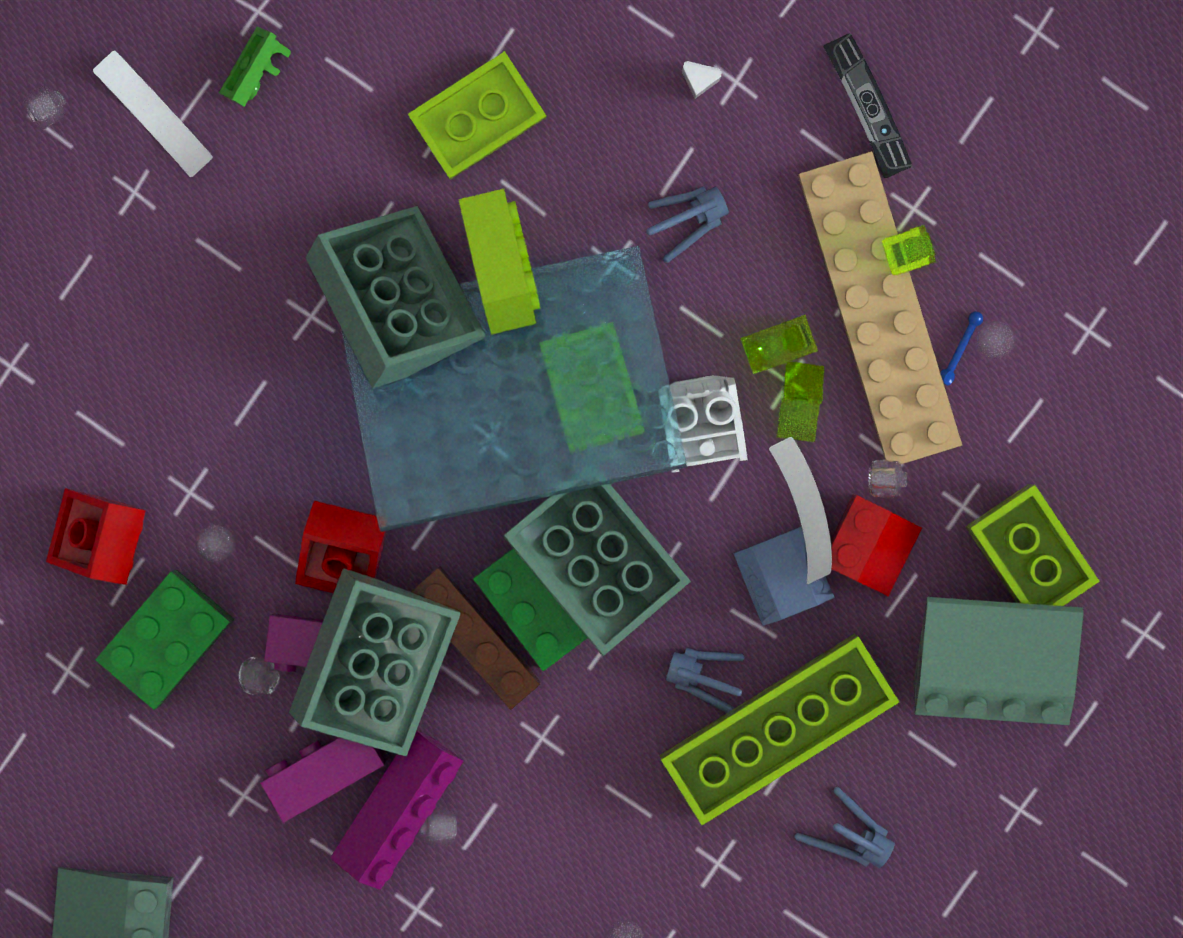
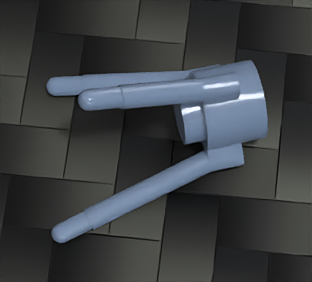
(706, 207)
(686, 674)
(872, 846)

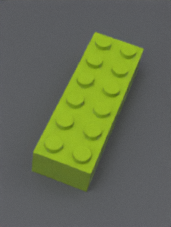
(778, 729)

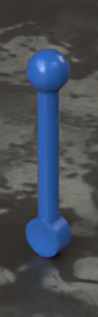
(975, 319)

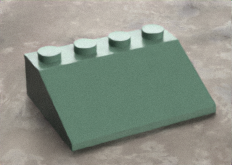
(393, 295)
(597, 562)
(998, 661)
(373, 663)
(111, 904)

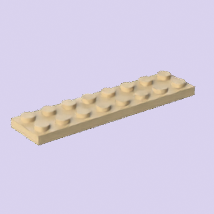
(879, 310)

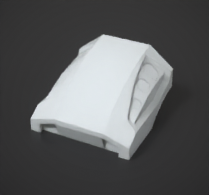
(709, 419)

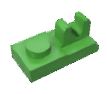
(246, 74)

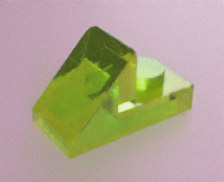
(909, 250)
(779, 344)
(800, 401)

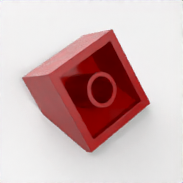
(95, 536)
(338, 541)
(872, 544)

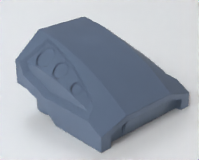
(778, 577)

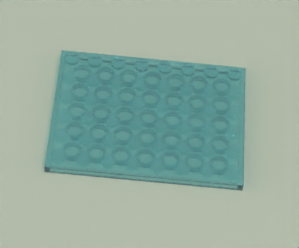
(527, 407)

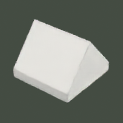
(700, 77)

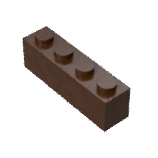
(481, 642)

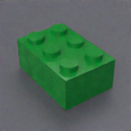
(529, 609)
(165, 639)

